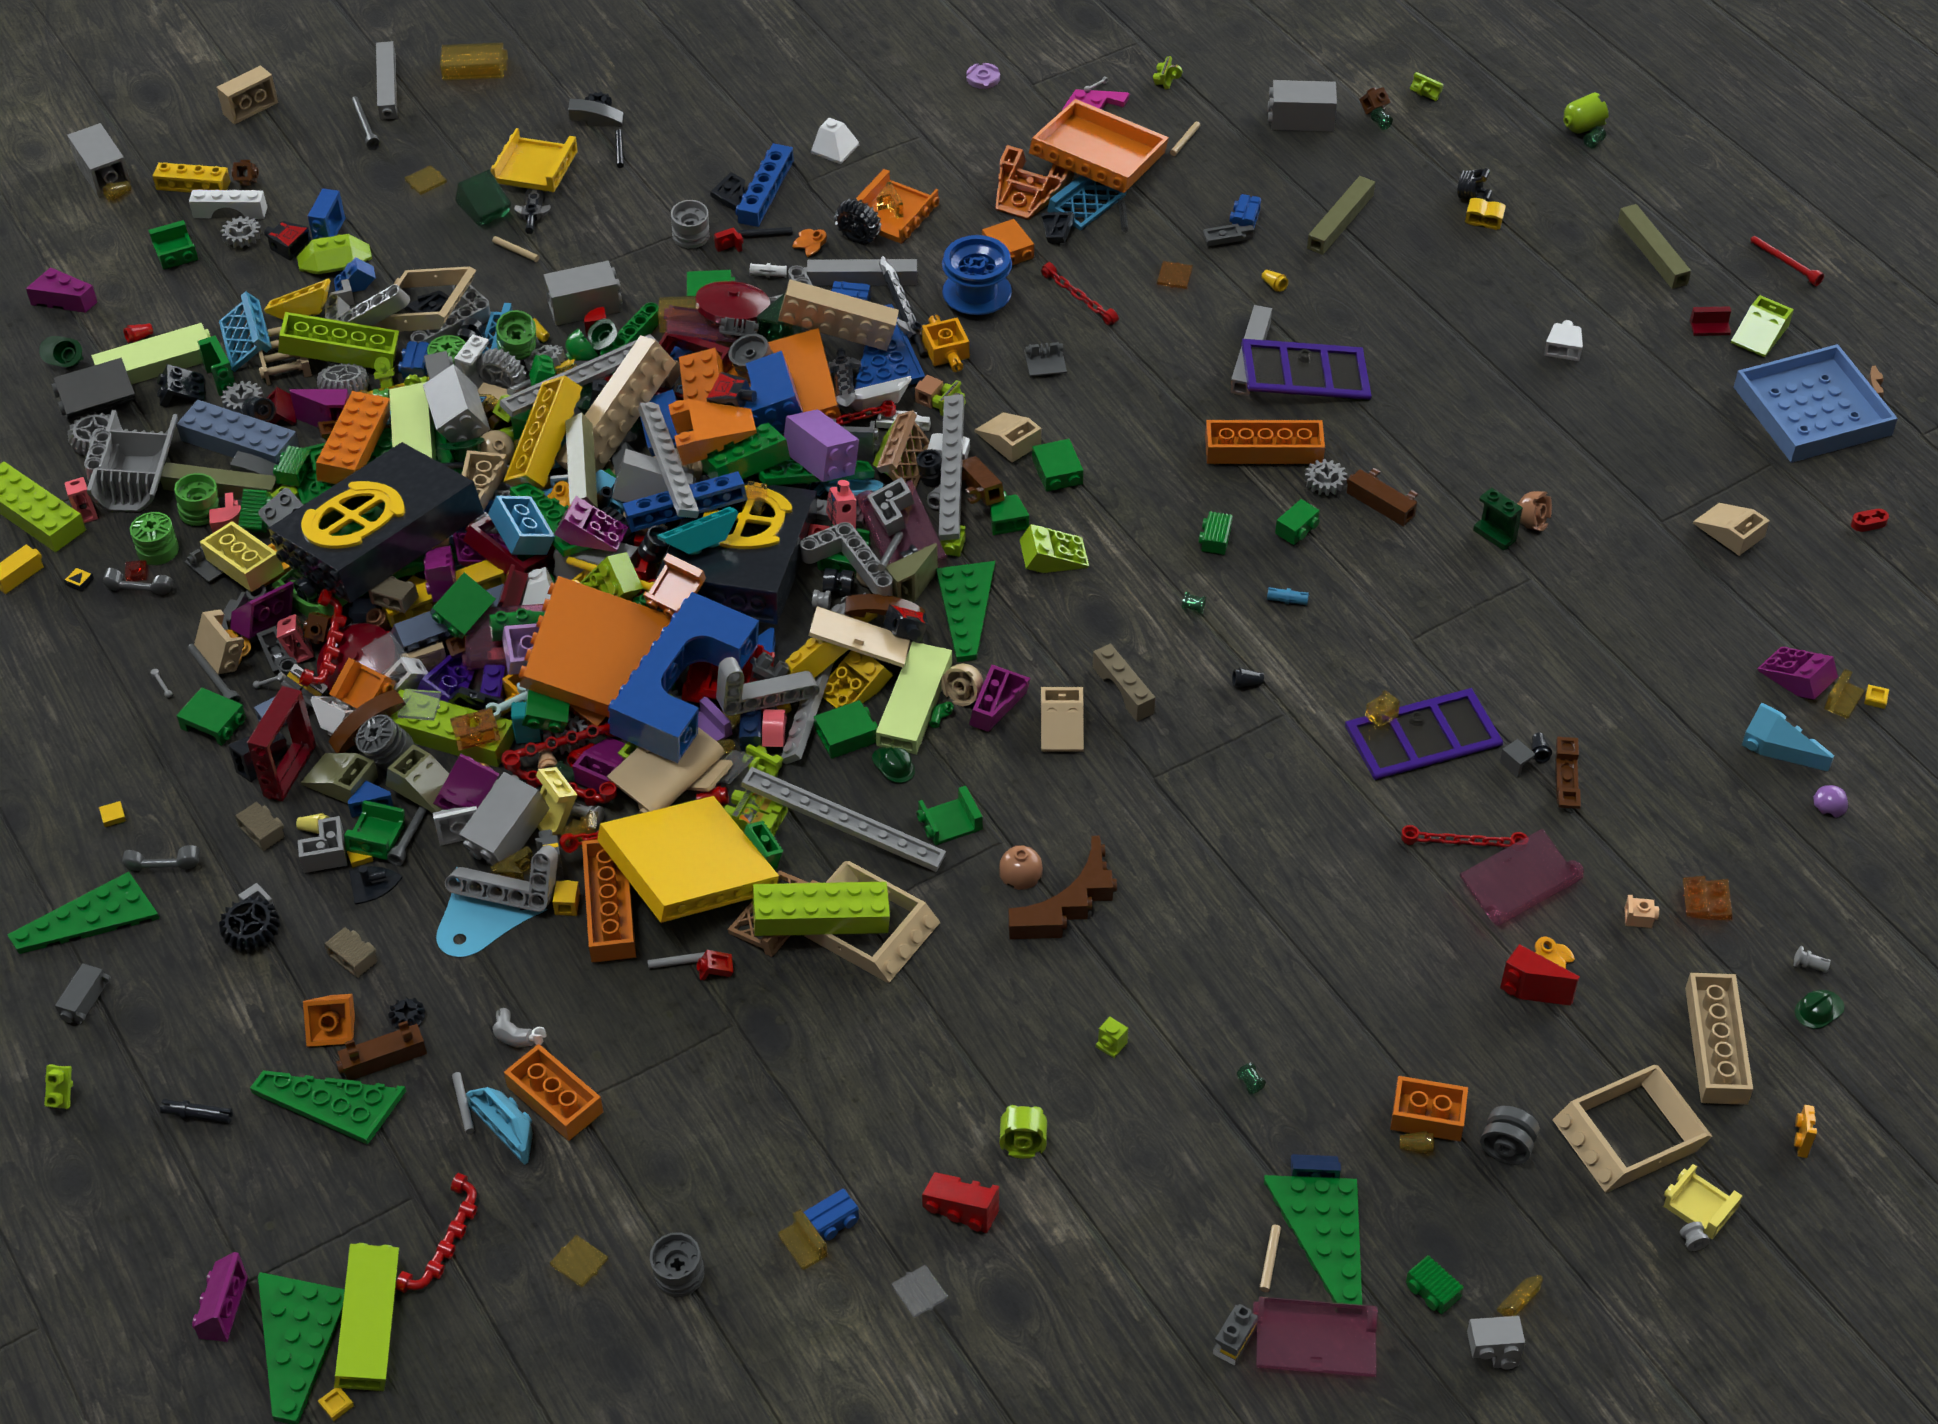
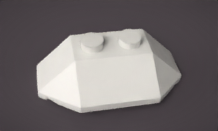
(875, 394)

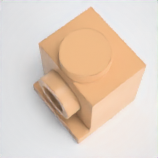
(1640, 912)

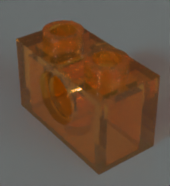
(475, 729)

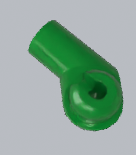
(939, 712)

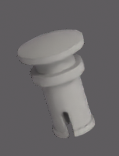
(581, 810)
(1810, 960)

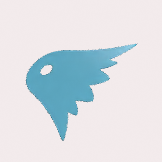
(477, 920)

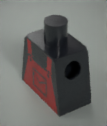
(288, 239)
(731, 391)
(909, 623)

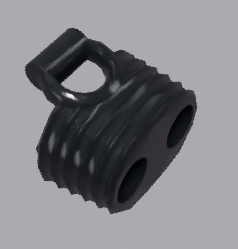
(1472, 182)

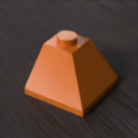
(329, 1020)

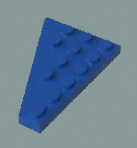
(888, 365)

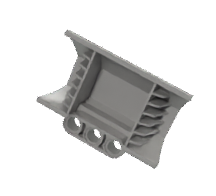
(126, 465)

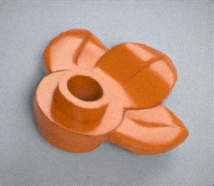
(810, 240)

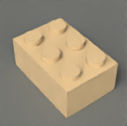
(247, 94)

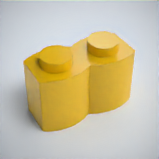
(1485, 213)

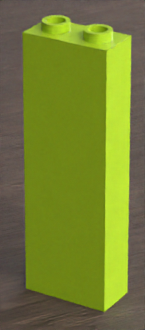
(366, 1317)

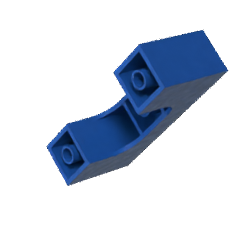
(774, 401)
(696, 633)

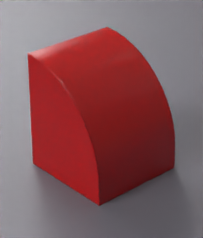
(593, 316)

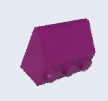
(263, 611)
(220, 1299)

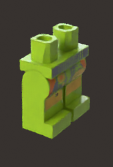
(755, 808)

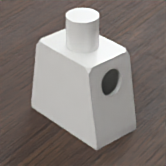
(1564, 341)
(407, 673)

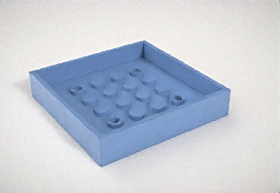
(1815, 403)

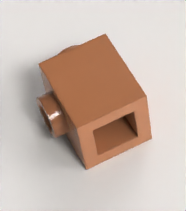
(927, 389)

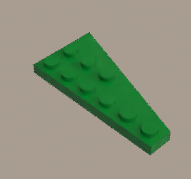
(552, 513)
(965, 601)
(91, 914)
(335, 1103)

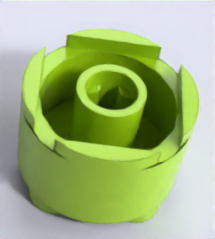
(1023, 1131)

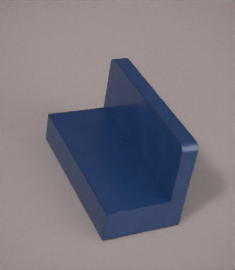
(1315, 1166)

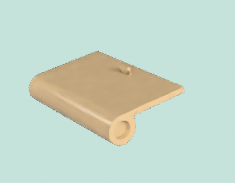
(859, 636)
(659, 781)

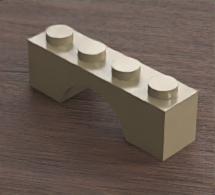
(1136, 696)

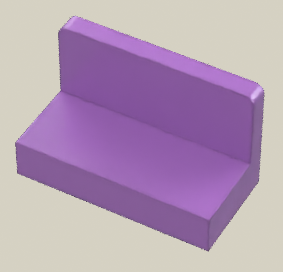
(713, 721)

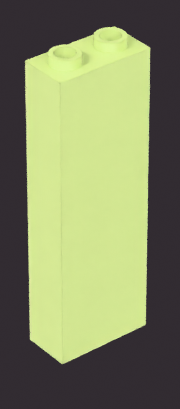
(150, 356)
(412, 419)
(913, 698)

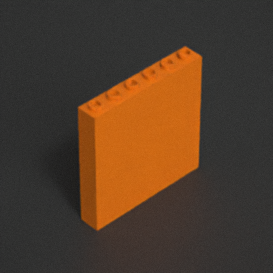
(1098, 145)
(809, 370)
(588, 645)

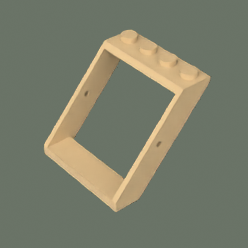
(430, 277)
(902, 941)
(1598, 1153)

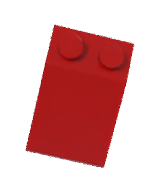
(1537, 978)

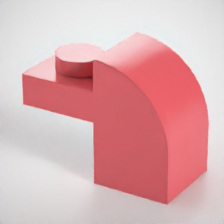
(222, 516)
(773, 728)

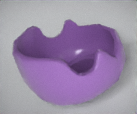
(1831, 800)

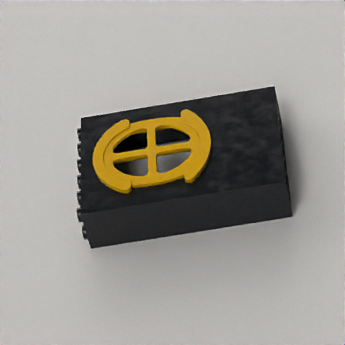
(420, 507)
(760, 569)

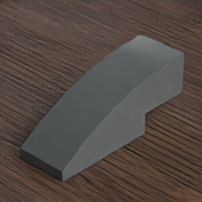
(594, 113)
(252, 464)

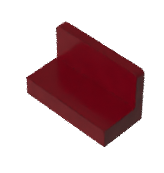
(1710, 321)
(283, 406)
(512, 587)

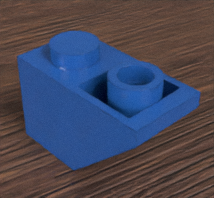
(358, 273)

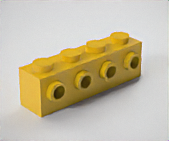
(190, 177)

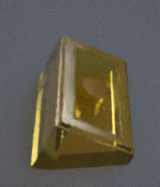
(1520, 1296)

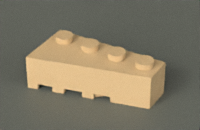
(486, 471)

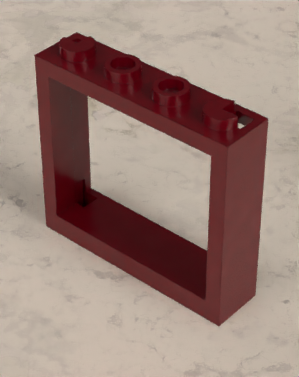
(695, 345)
(497, 554)
(288, 707)

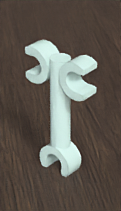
(507, 704)

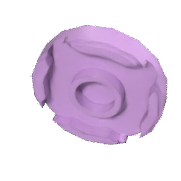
(983, 76)

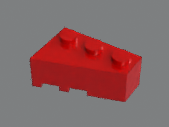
(962, 1201)

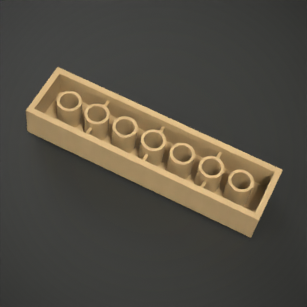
(618, 402)

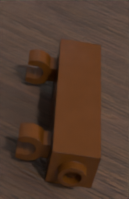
(981, 482)
(1381, 497)
(381, 1052)

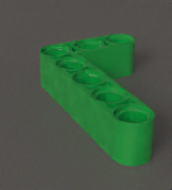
(641, 324)

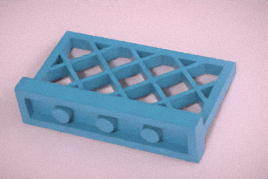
(1073, 191)
(254, 325)

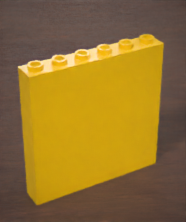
(686, 858)

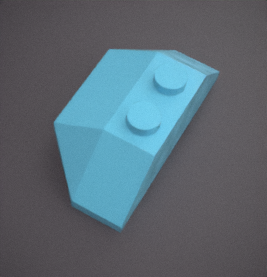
(504, 1119)

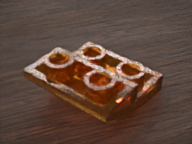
(1707, 898)

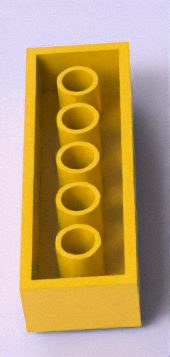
(543, 432)

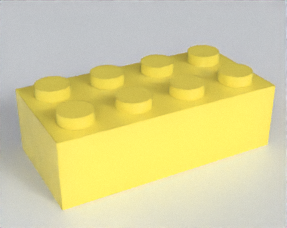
(241, 556)

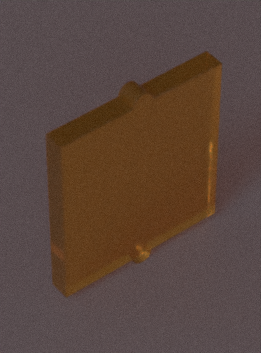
(1174, 274)

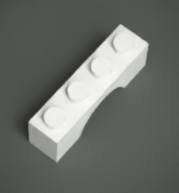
(248, 202)

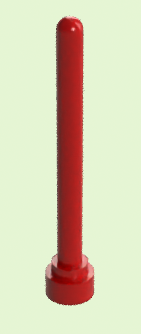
(1814, 276)

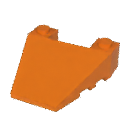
(1026, 192)
(711, 425)

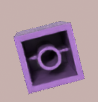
(821, 445)

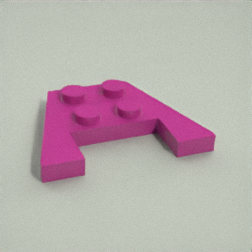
(1099, 98)

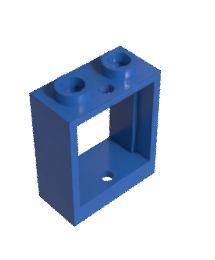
(326, 214)

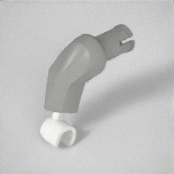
(513, 1036)

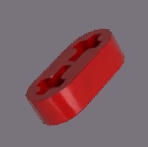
(1869, 520)

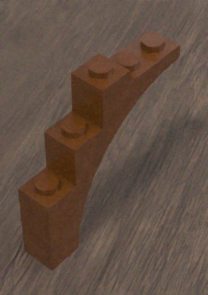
(1051, 916)

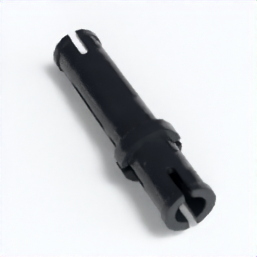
(186, 1109)

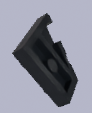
(428, 303)

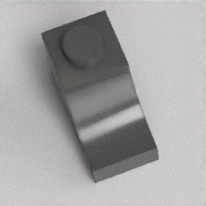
(272, 647)

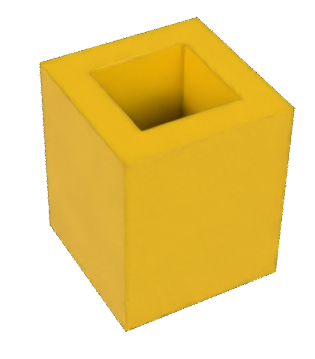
(566, 898)

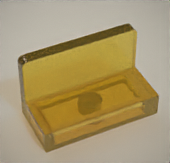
(1843, 696)
(803, 1241)

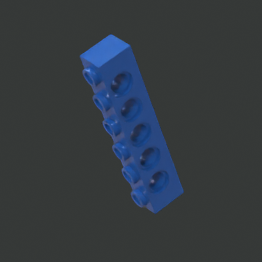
(765, 185)
(707, 494)

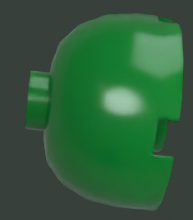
(579, 347)

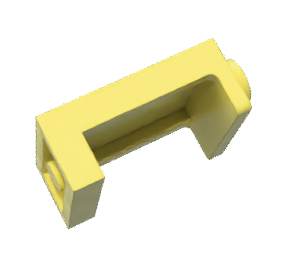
(558, 796)
(1700, 1201)

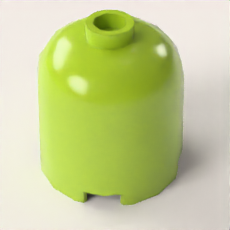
(1585, 113)

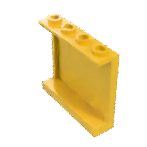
(533, 162)

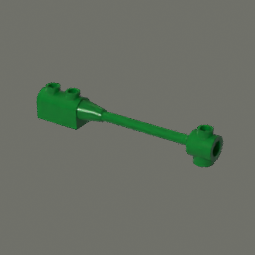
(523, 616)

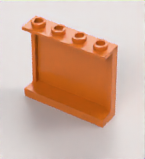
(915, 207)

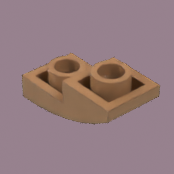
(1876, 379)

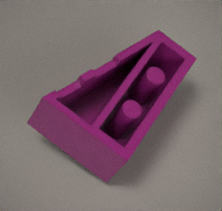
(61, 290)
(439, 571)
(997, 696)

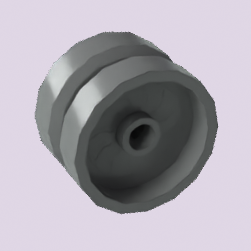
(746, 350)
(1510, 1134)

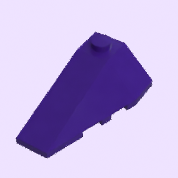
(447, 677)

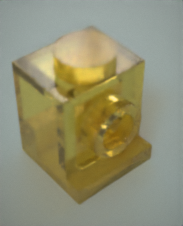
(1382, 709)

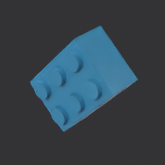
(521, 525)

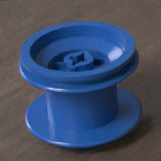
(977, 275)

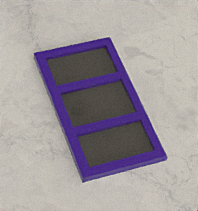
(1305, 369)
(1425, 734)

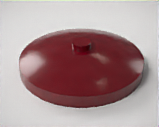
(731, 300)
(353, 639)

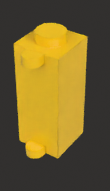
(19, 567)

